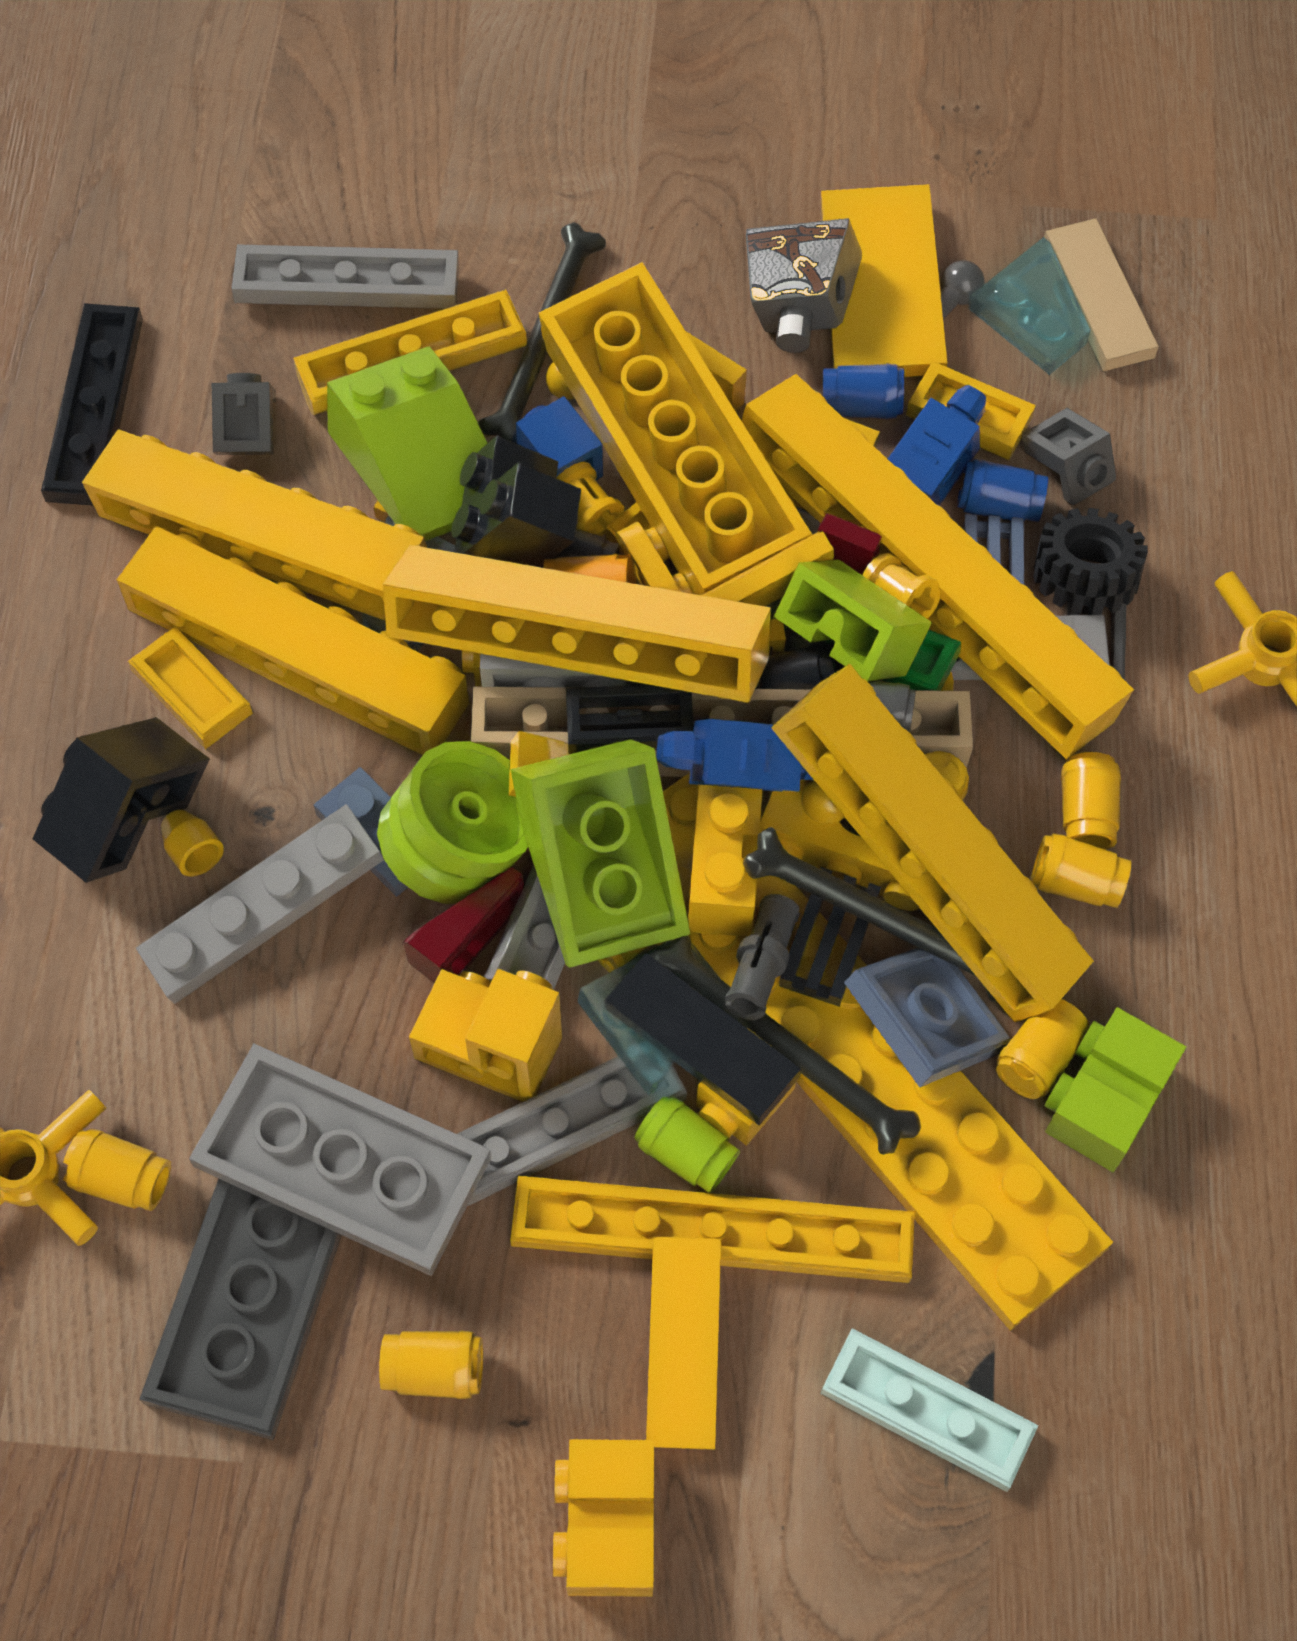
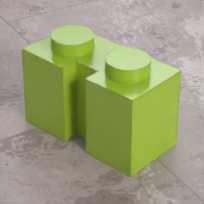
(865, 621)
(1113, 1089)

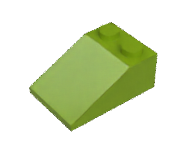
(407, 437)
(602, 850)

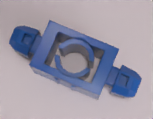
(941, 442)
(732, 756)

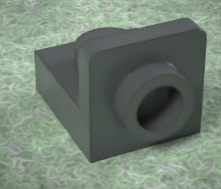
(243, 415)
(1075, 451)

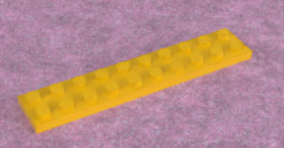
(966, 1170)

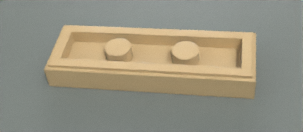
(1105, 298)

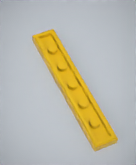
(751, 1229)

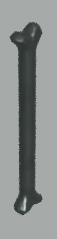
(577, 247)
(775, 861)
(886, 1122)

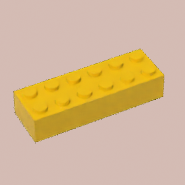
(670, 429)

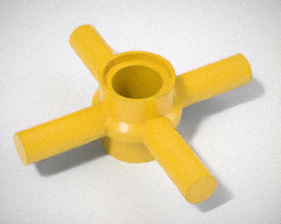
(1253, 658)
(41, 1183)

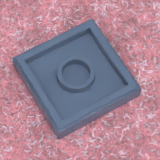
(927, 1014)

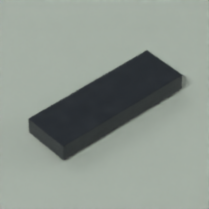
(702, 1039)

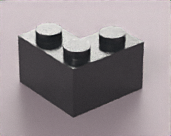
(514, 506)
(112, 790)

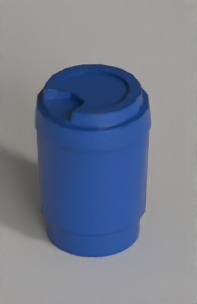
(865, 390)
(1002, 491)

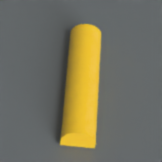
(455, 334)

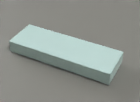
(929, 1410)

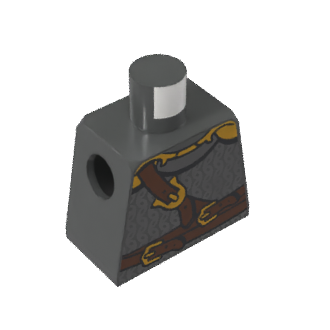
(802, 277)

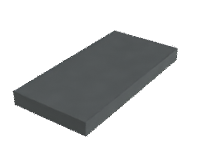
(241, 1314)

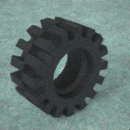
(1084, 583)

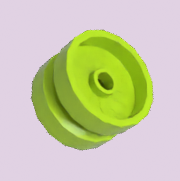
(452, 822)

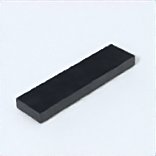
(91, 398)

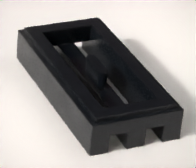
(626, 720)
(811, 986)

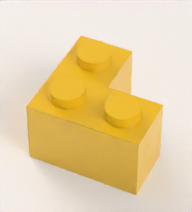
(491, 1030)

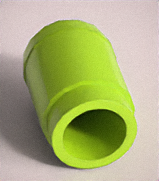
(686, 1144)

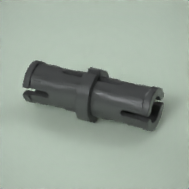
(762, 957)

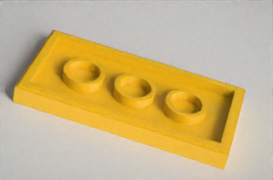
(896, 293)

